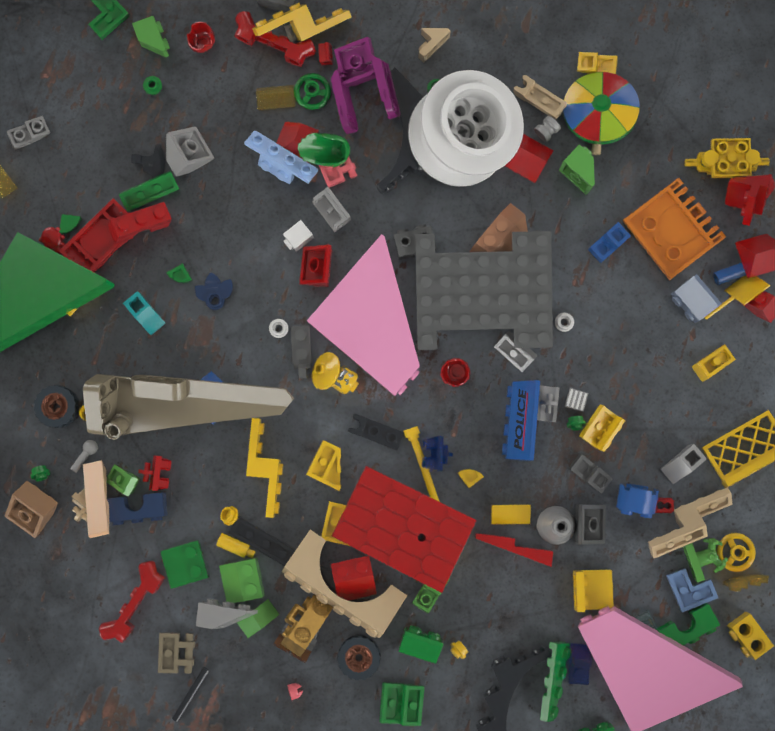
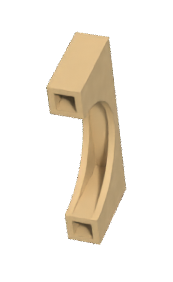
(371, 615)

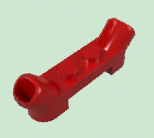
(294, 52)
(121, 628)

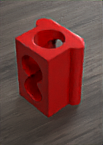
(325, 53)
(670, 509)

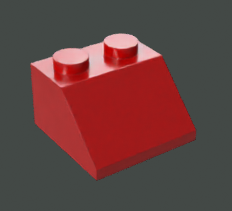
(354, 578)

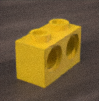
(752, 633)

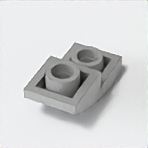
(30, 132)

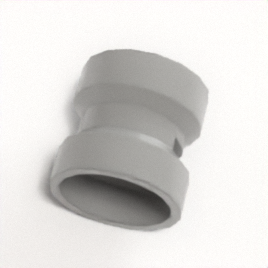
(547, 128)

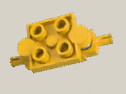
(728, 158)

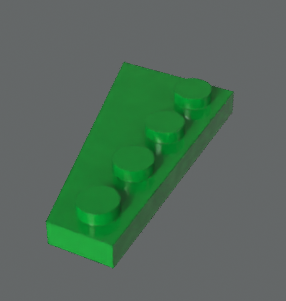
(553, 681)

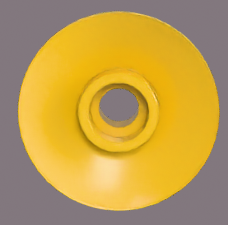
(325, 371)

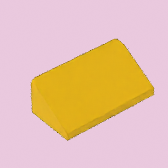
(510, 514)

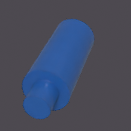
(729, 274)

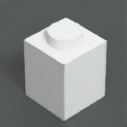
(297, 236)

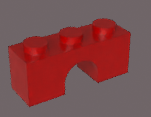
(128, 225)

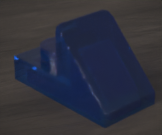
(579, 664)

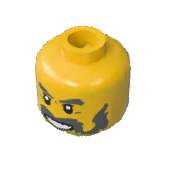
(346, 380)

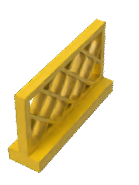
(752, 465)

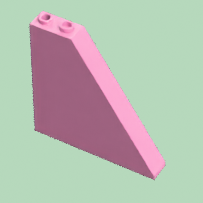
(370, 322)
(649, 671)

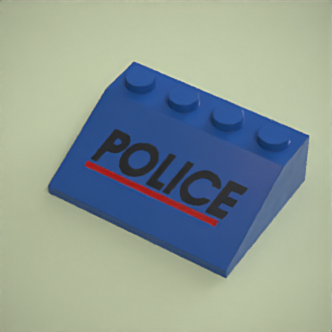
(522, 420)

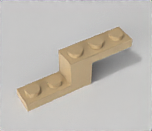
(690, 522)

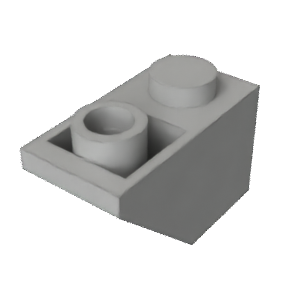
(683, 463)

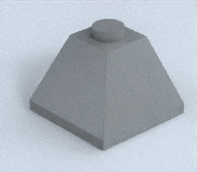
(186, 151)

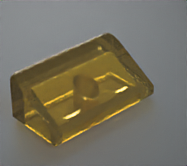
(275, 97)

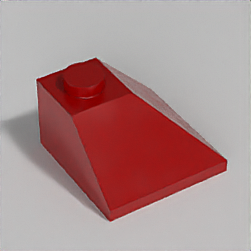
(292, 134)

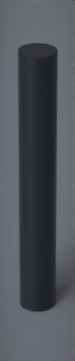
(190, 695)

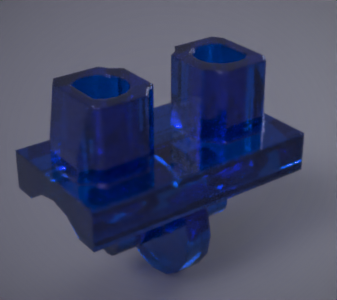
(439, 454)

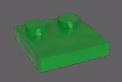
(184, 564)

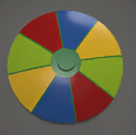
(601, 108)

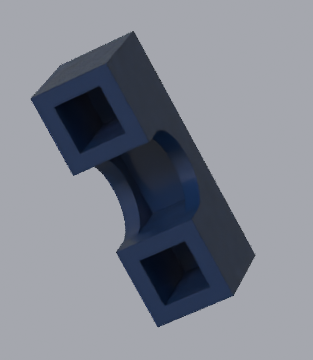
(153, 507)

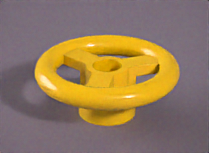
(743, 552)

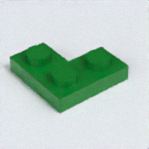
(111, 17)

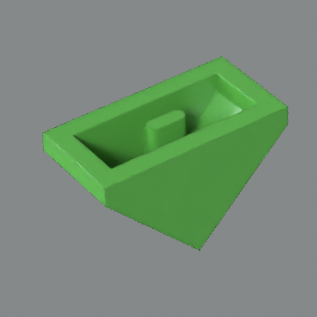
(256, 622)

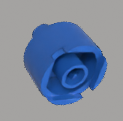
(637, 499)

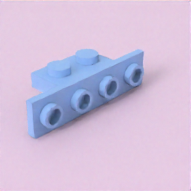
(280, 160)

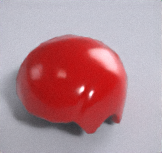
(201, 37)
(455, 372)

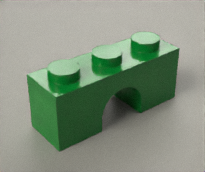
(702, 622)

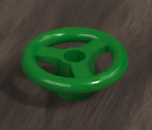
(312, 84)

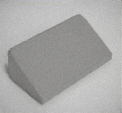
(518, 357)

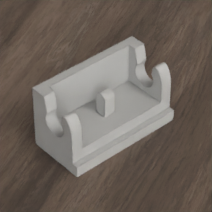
(331, 209)

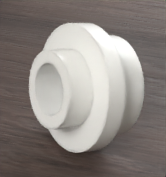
(276, 322)
(570, 322)

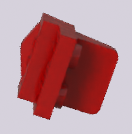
(749, 194)

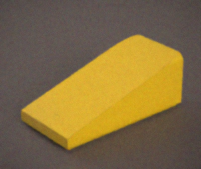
(713, 363)

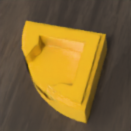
(470, 476)

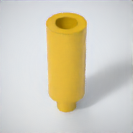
(235, 546)

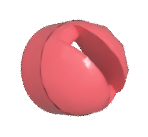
(294, 693)

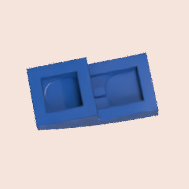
(609, 242)

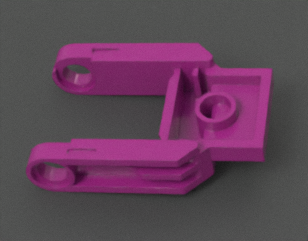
(356, 66)

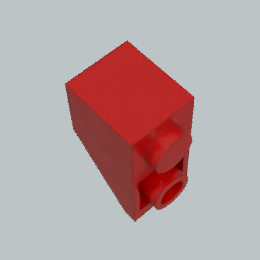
(763, 306)

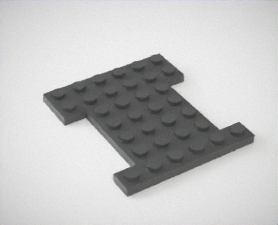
(486, 290)

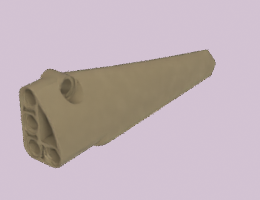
(152, 403)

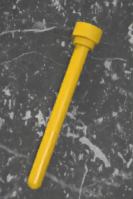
(413, 435)

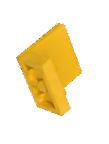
(592, 589)

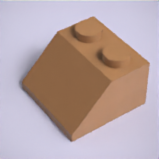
(30, 509)

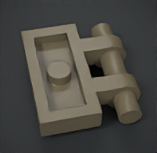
(169, 652)

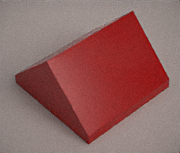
(530, 159)
(757, 255)
(316, 265)

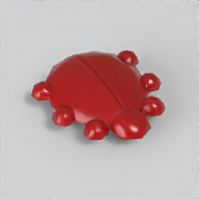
(52, 239)

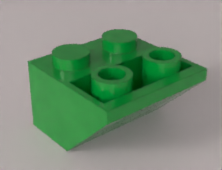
(421, 644)

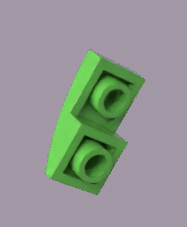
(426, 598)

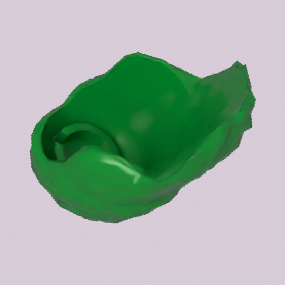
(324, 149)

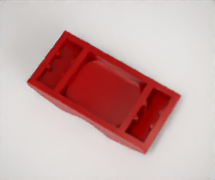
(94, 242)

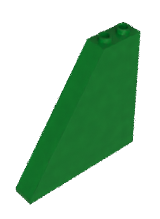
(40, 288)

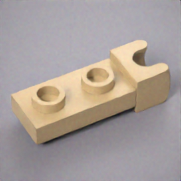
(540, 97)

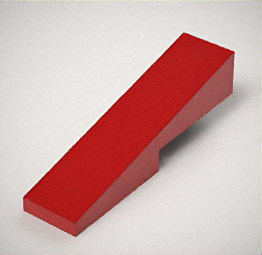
(508, 543)

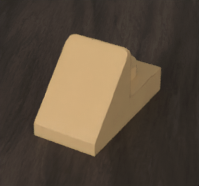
(436, 38)

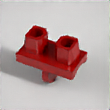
(156, 481)

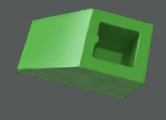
(150, 37)

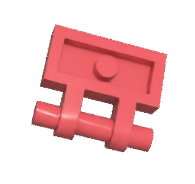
(335, 175)

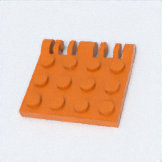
(671, 230)

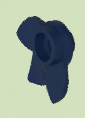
(214, 289)

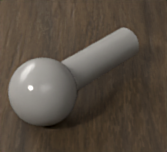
(89, 448)

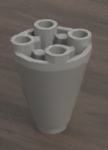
(548, 522)

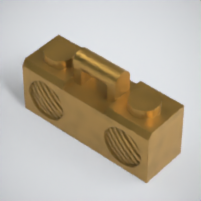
(302, 632)

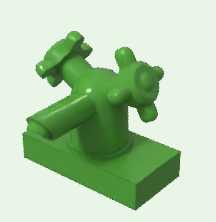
(702, 558)

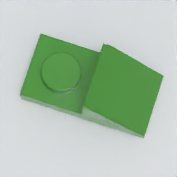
(122, 480)

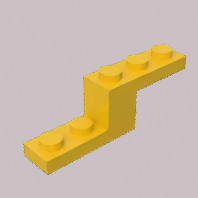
(301, 21)
(264, 467)

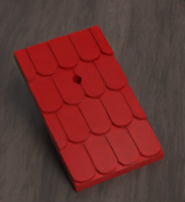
(386, 522)

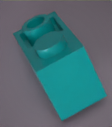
(144, 312)

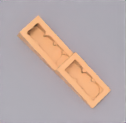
(96, 498)

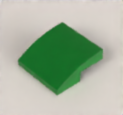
(401, 704)

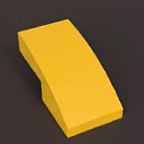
(592, 62)

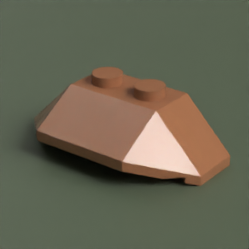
(499, 234)

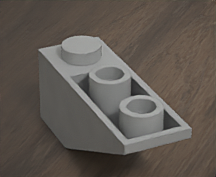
(216, 615)

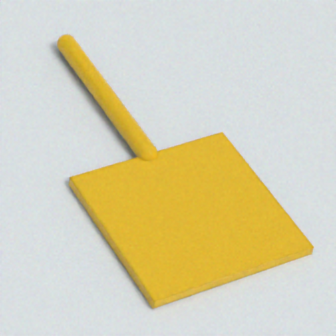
(743, 291)

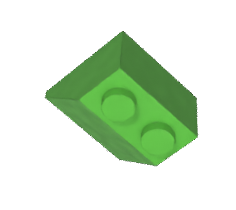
(580, 168)
(242, 580)

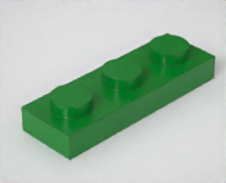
(148, 191)

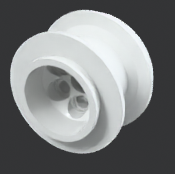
(437, 129)

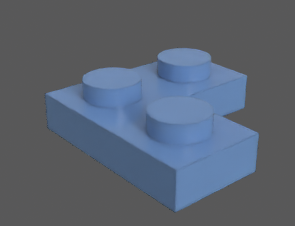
(688, 595)

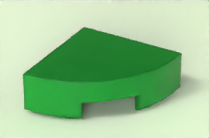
(69, 223)
(179, 274)

